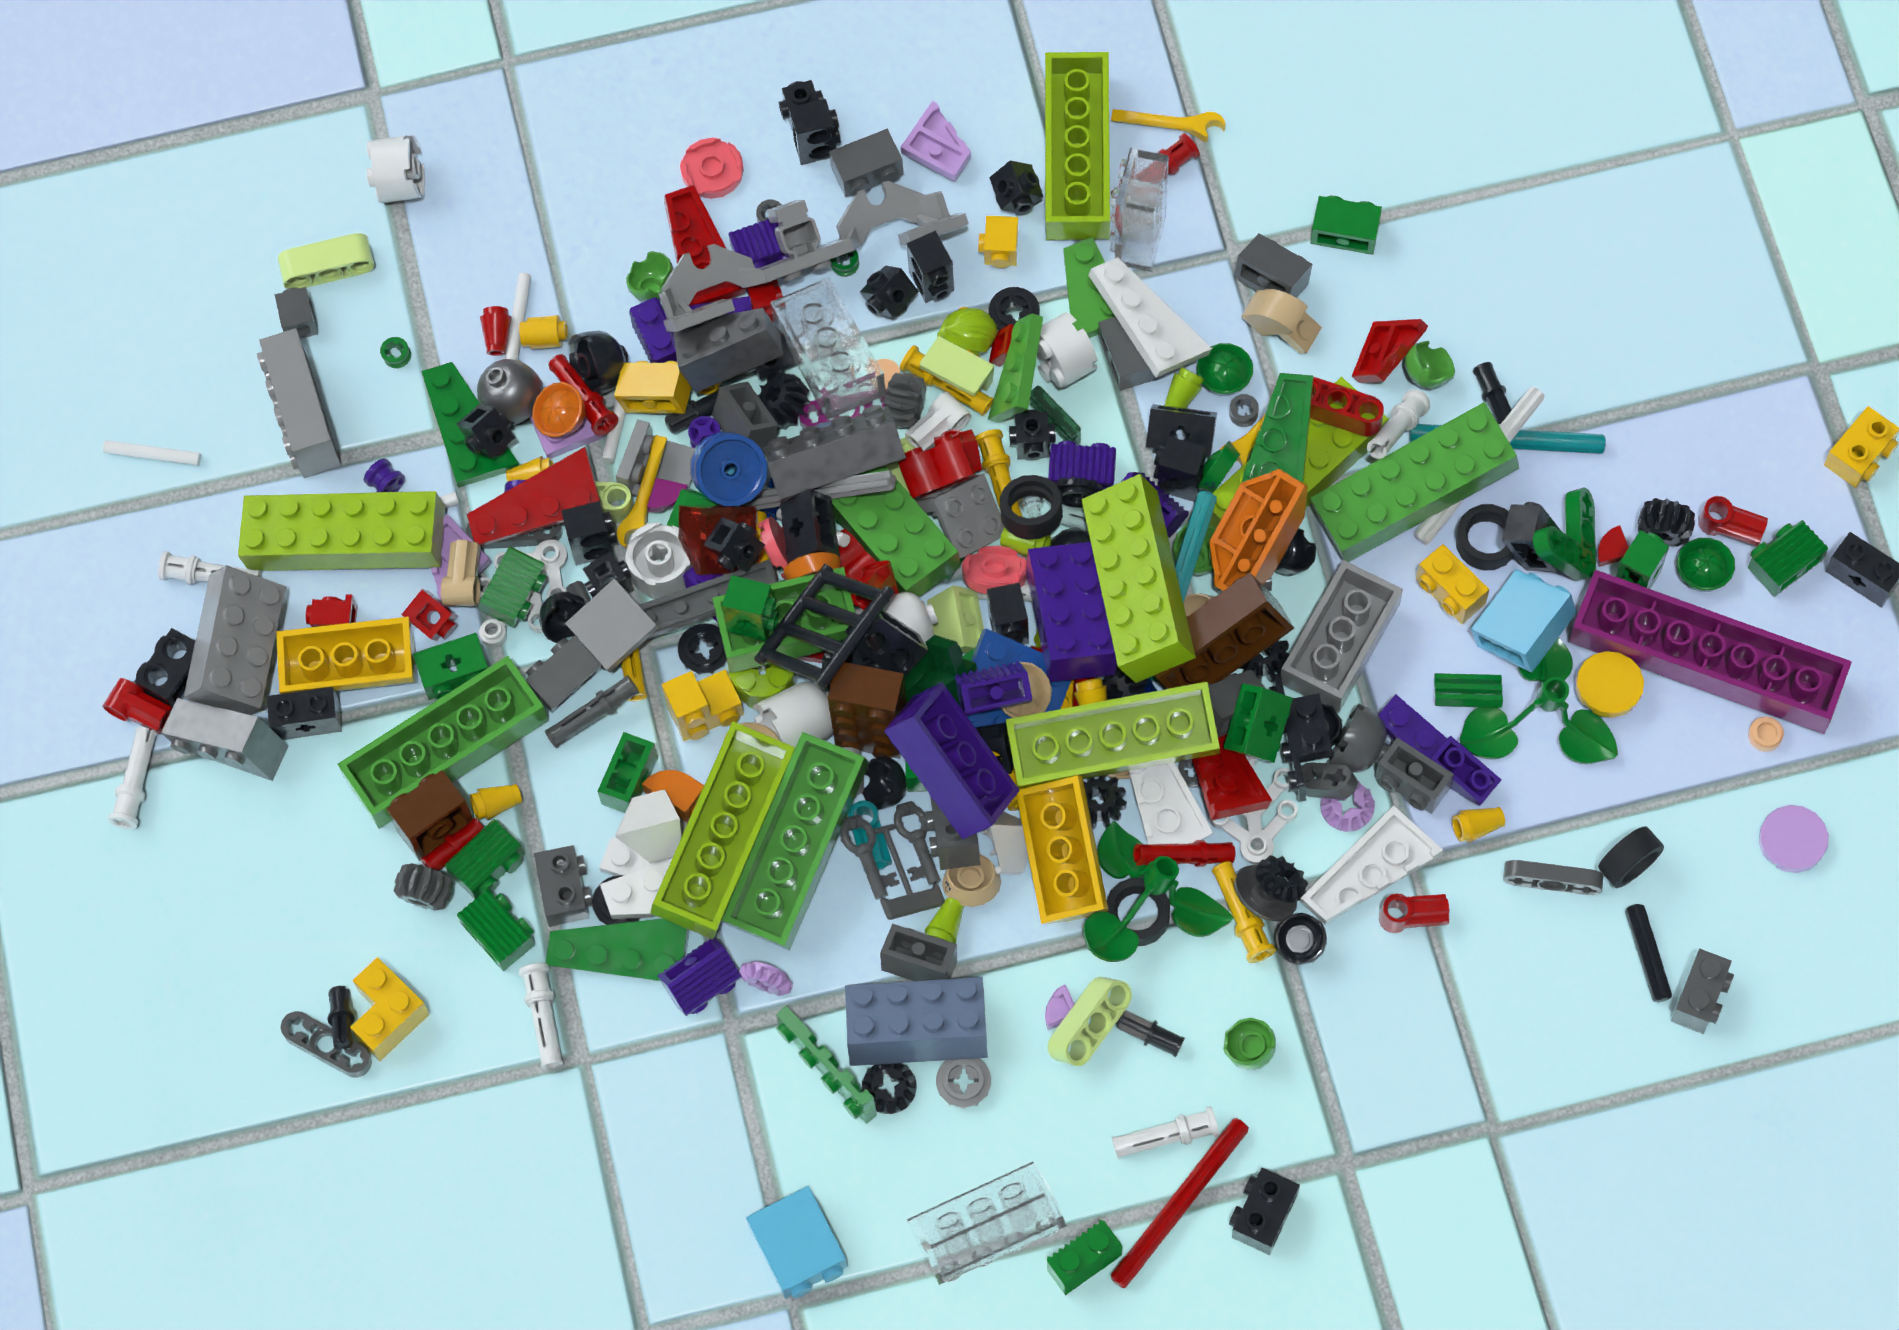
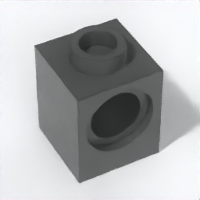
(296, 311)

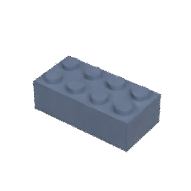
(916, 1021)

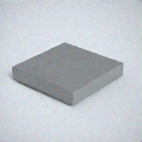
(612, 625)

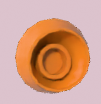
(558, 410)
(810, 564)

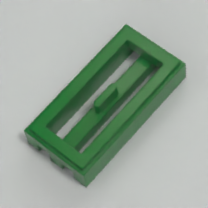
(1472, 689)

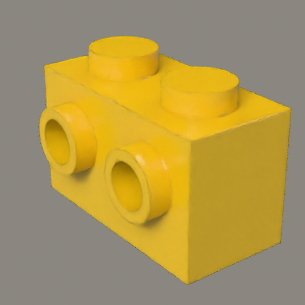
(652, 388)
(1862, 447)
(1452, 584)

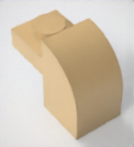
(1282, 314)

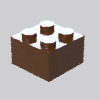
(429, 813)

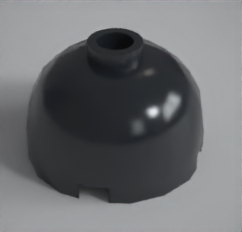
(598, 359)

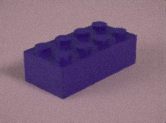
(1070, 612)
(952, 760)

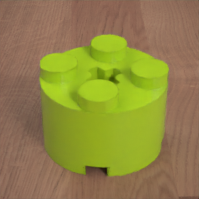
(754, 687)

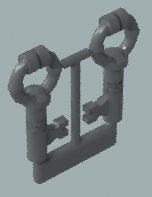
(912, 902)

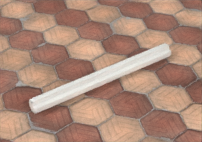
(1510, 426)

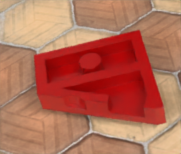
(1386, 347)

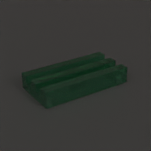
(1064, 425)

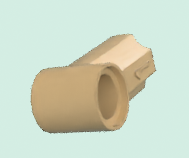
(462, 583)

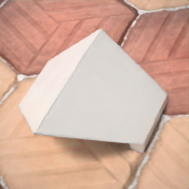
(651, 827)
(1008, 844)

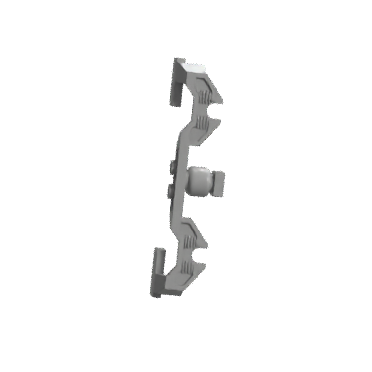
(799, 239)

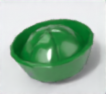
(1225, 369)
(1217, 467)
(1705, 564)

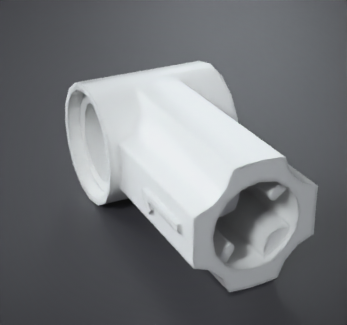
(943, 415)

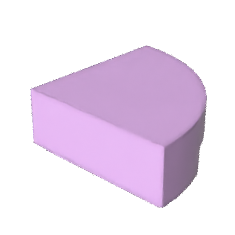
(1058, 1007)

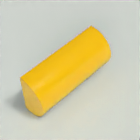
(347, 656)
(1062, 850)

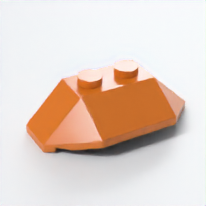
(1257, 527)

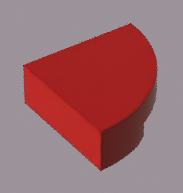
(1612, 547)

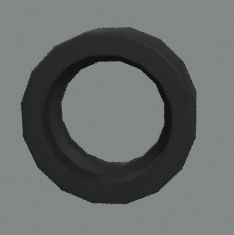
(1031, 527)
(1468, 553)
(1631, 857)
(1137, 886)

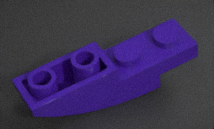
(1470, 777)

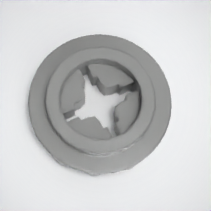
(952, 1070)

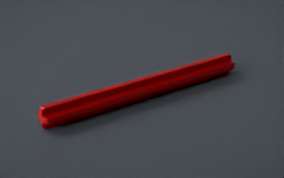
(1179, 1203)

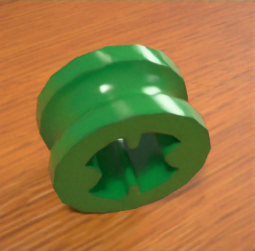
(847, 270)
(402, 346)

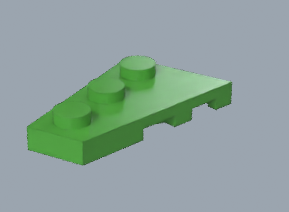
(1084, 298)
(1018, 370)

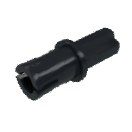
(1492, 391)
(702, 407)
(340, 1017)
(1150, 1033)

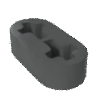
(1327, 776)

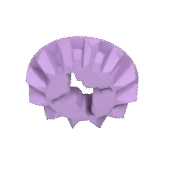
(1354, 818)
(766, 978)

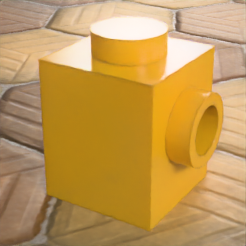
(999, 241)

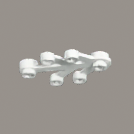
(552, 568)
(1255, 831)

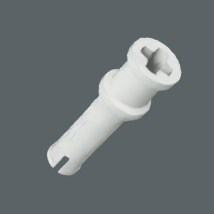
(1403, 418)
(190, 568)
(130, 792)
(539, 999)
(1182, 1129)

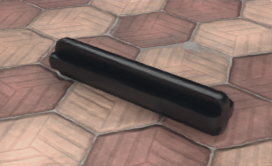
(1648, 953)

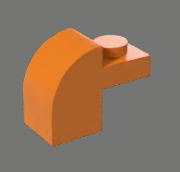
(680, 788)

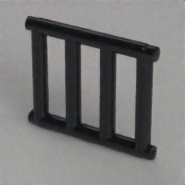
(807, 601)

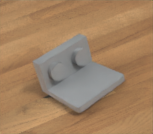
(673, 465)
(966, 514)

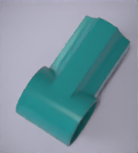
(880, 850)

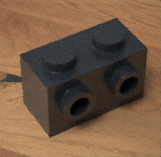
(1264, 1211)

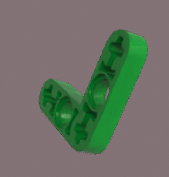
(1576, 550)

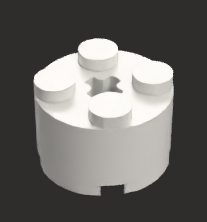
(396, 168)
(1064, 352)
(642, 556)

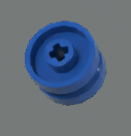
(709, 463)

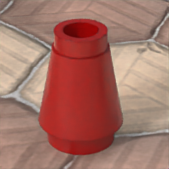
(495, 329)

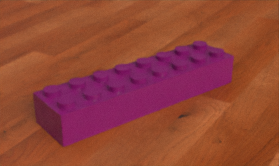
(1711, 651)

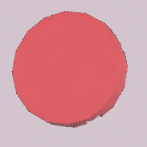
(712, 167)
(774, 542)
(993, 568)

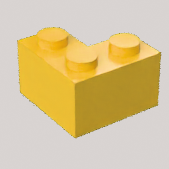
(702, 703)
(393, 1010)

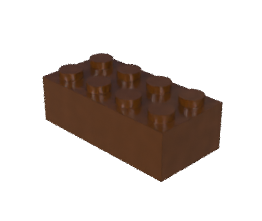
(1229, 633)
(862, 707)

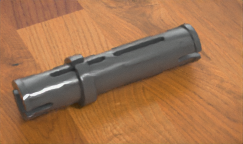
(602, 704)

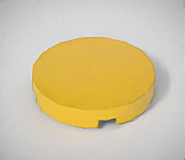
(1609, 684)

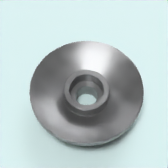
(1257, 899)

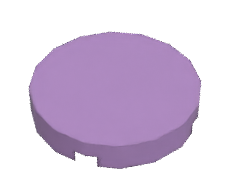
(1793, 838)

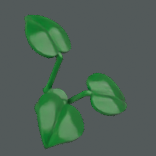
(1582, 741)
(1194, 910)

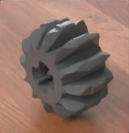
(905, 398)
(423, 886)

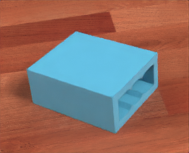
(1524, 620)
(797, 1243)

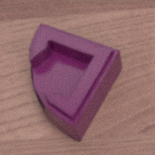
(664, 494)

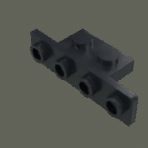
(1305, 735)

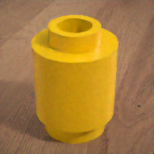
(543, 332)

